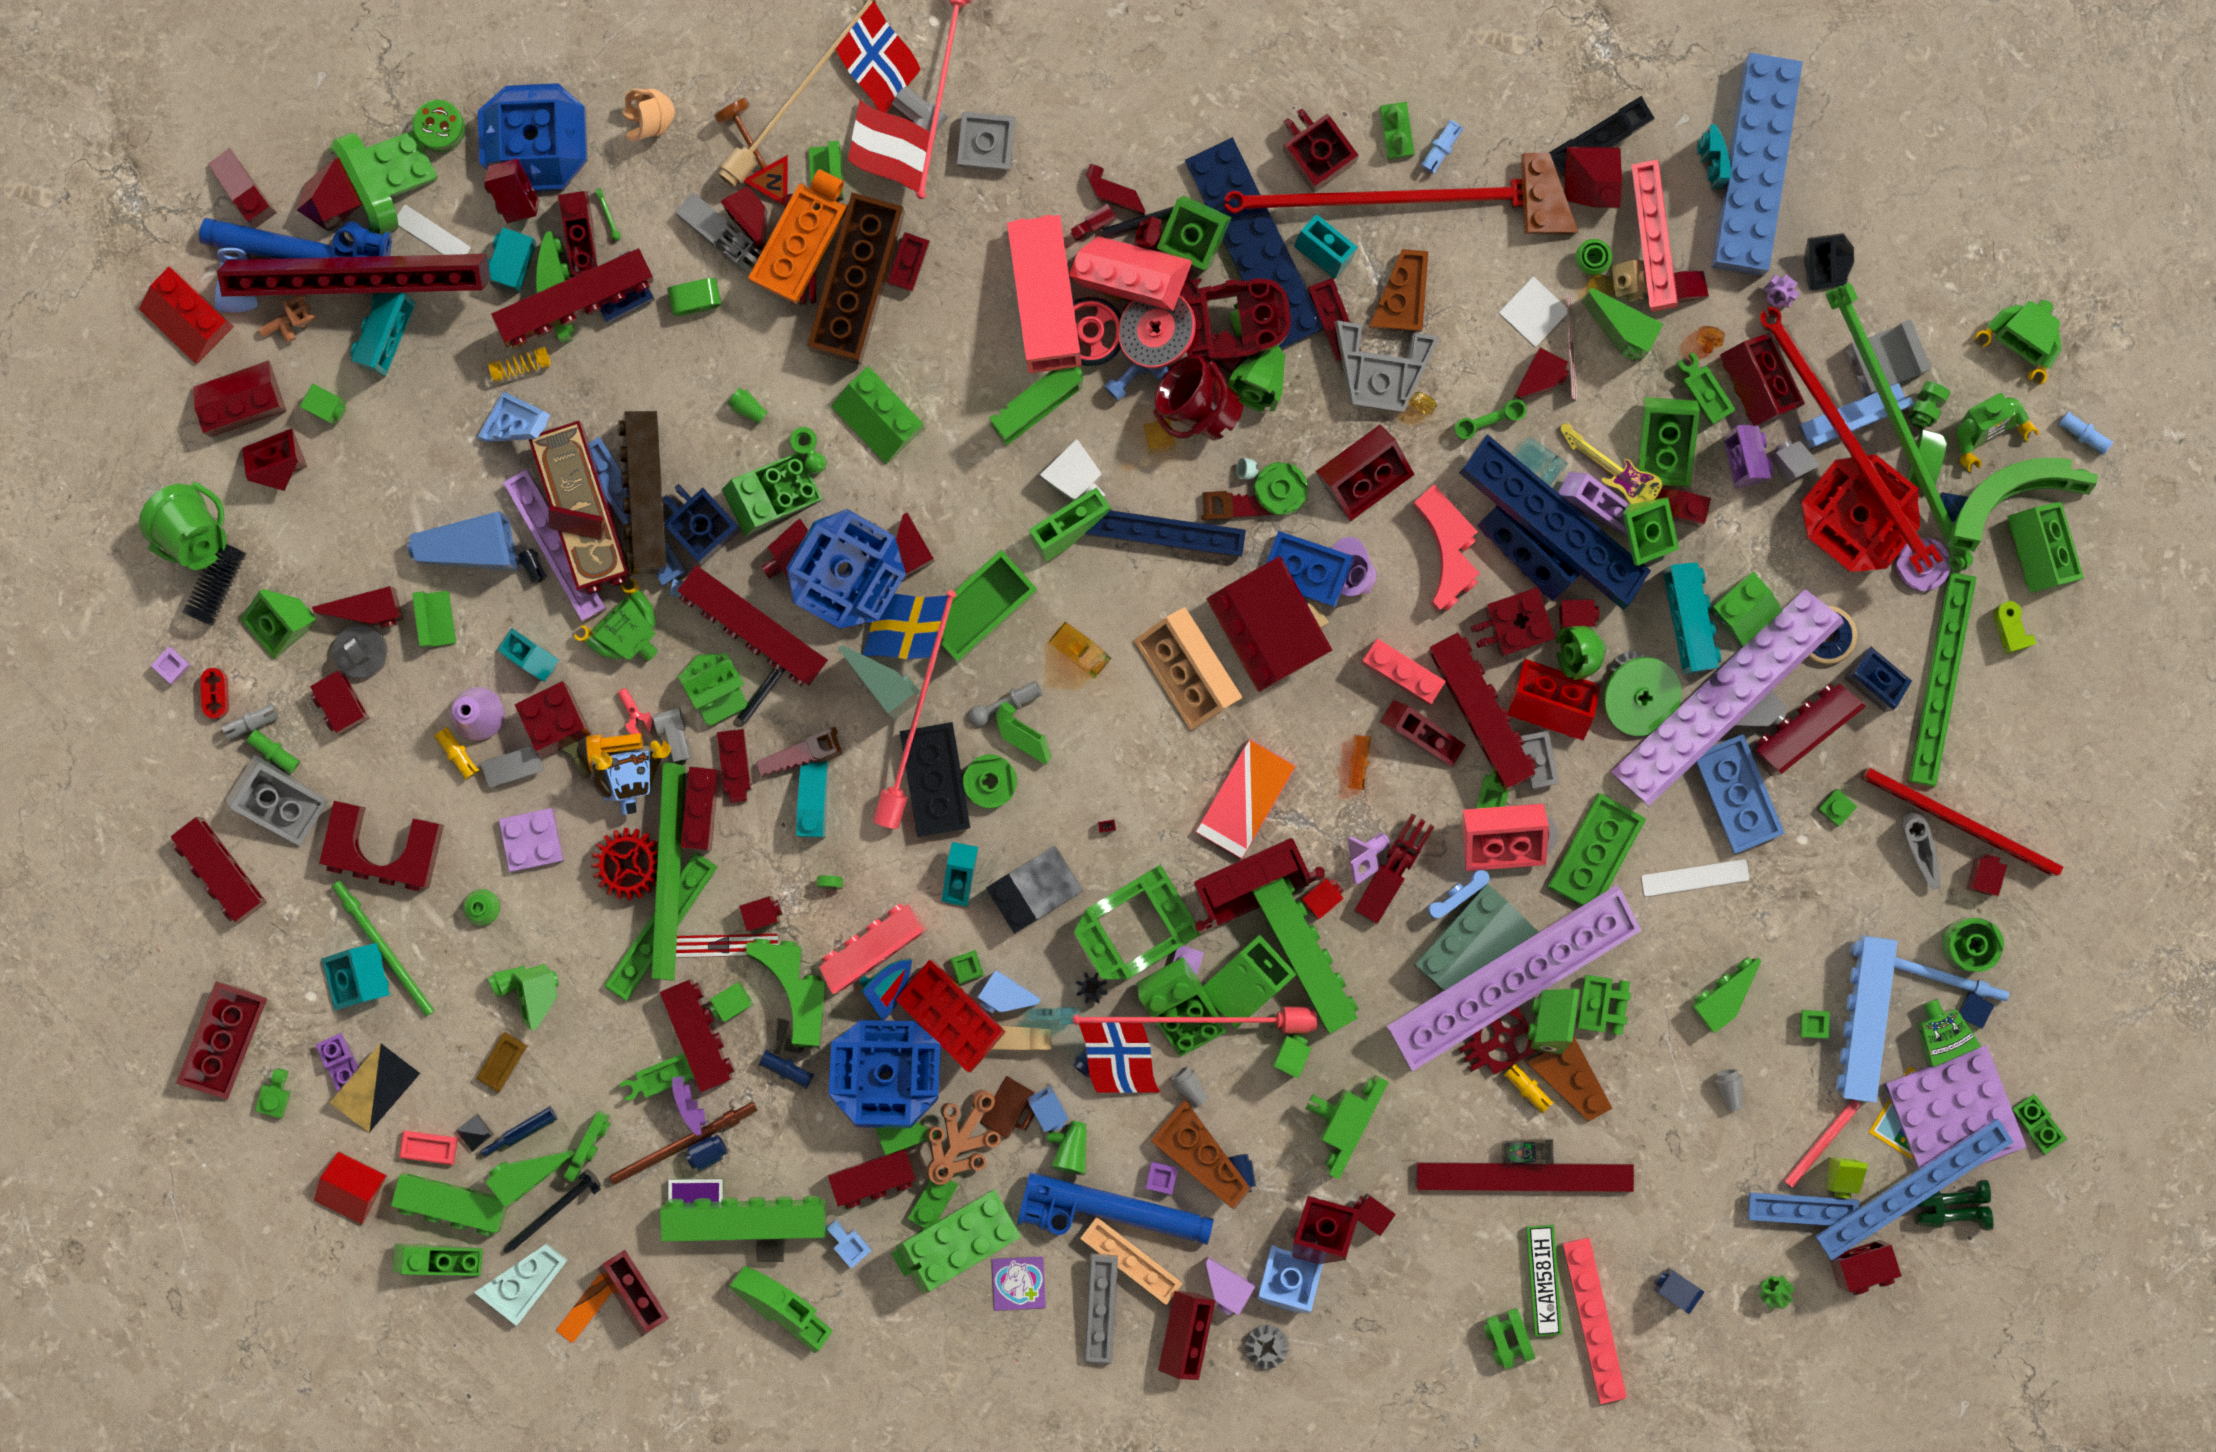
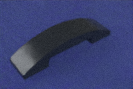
(1608, 132)

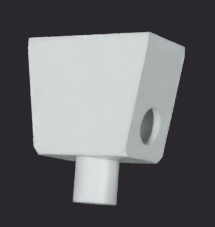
(1073, 473)

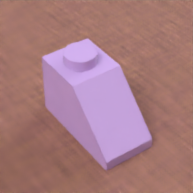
(1228, 1287)

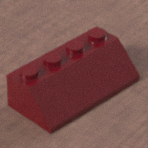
(1807, 729)

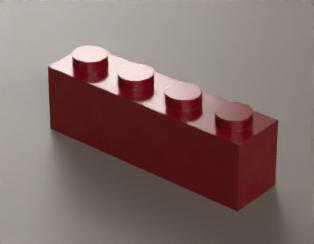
(218, 870)
(696, 1034)

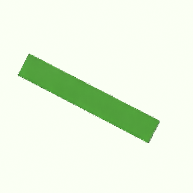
(640, 955)

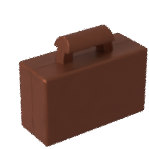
(1008, 1108)

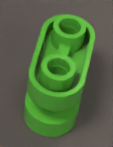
(1927, 411)
(1495, 1331)

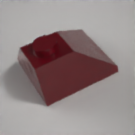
(1593, 176)
(1324, 1231)

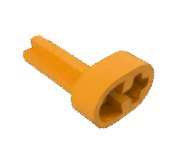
(596, 744)

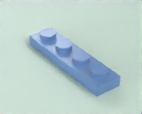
(1799, 1208)

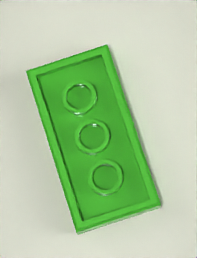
(1596, 851)

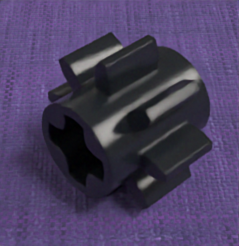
(1099, 990)

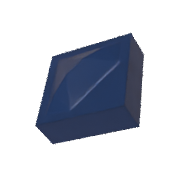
(1953, 504)

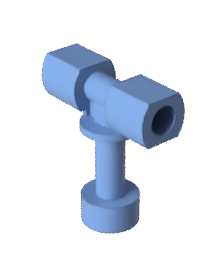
(1116, 388)

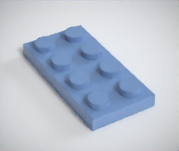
(1739, 794)

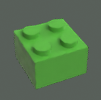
(1194, 232)

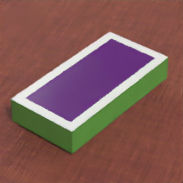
(696, 1188)

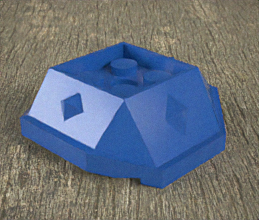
(561, 140)
(866, 584)
(880, 1047)

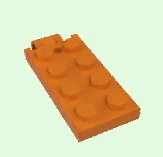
(800, 238)

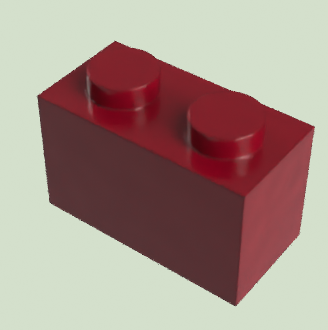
(511, 191)
(338, 702)

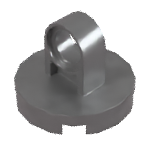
(360, 651)

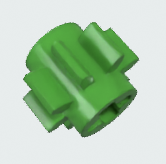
(1776, 1292)

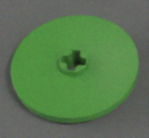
(1634, 679)

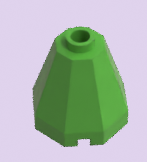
(1260, 380)

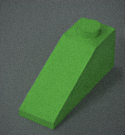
(1068, 524)

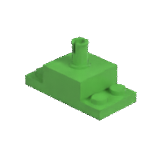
(1346, 1121)

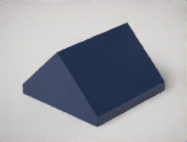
(1879, 680)

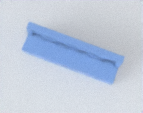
(1856, 415)

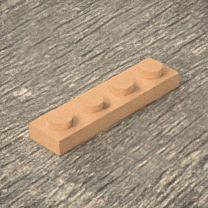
(1132, 1260)

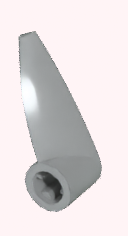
(1922, 847)

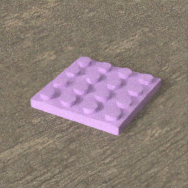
(1950, 1103)

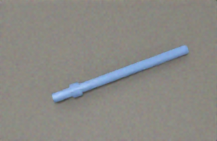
(1979, 987)

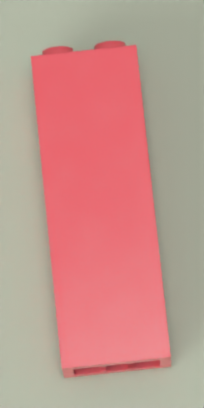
(1044, 294)

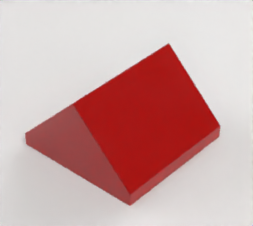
(349, 1187)

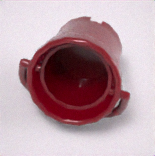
(1197, 397)

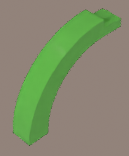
(2009, 481)

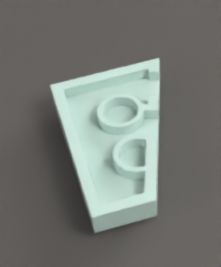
(522, 1285)

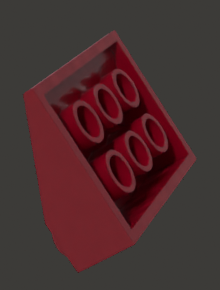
(1269, 624)

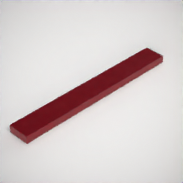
(1524, 1176)

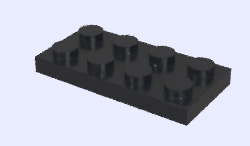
(935, 780)

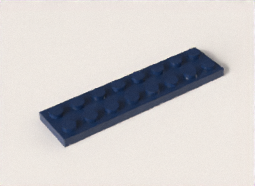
(1252, 234)
(1554, 521)

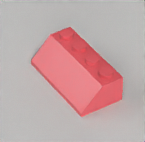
(1130, 272)

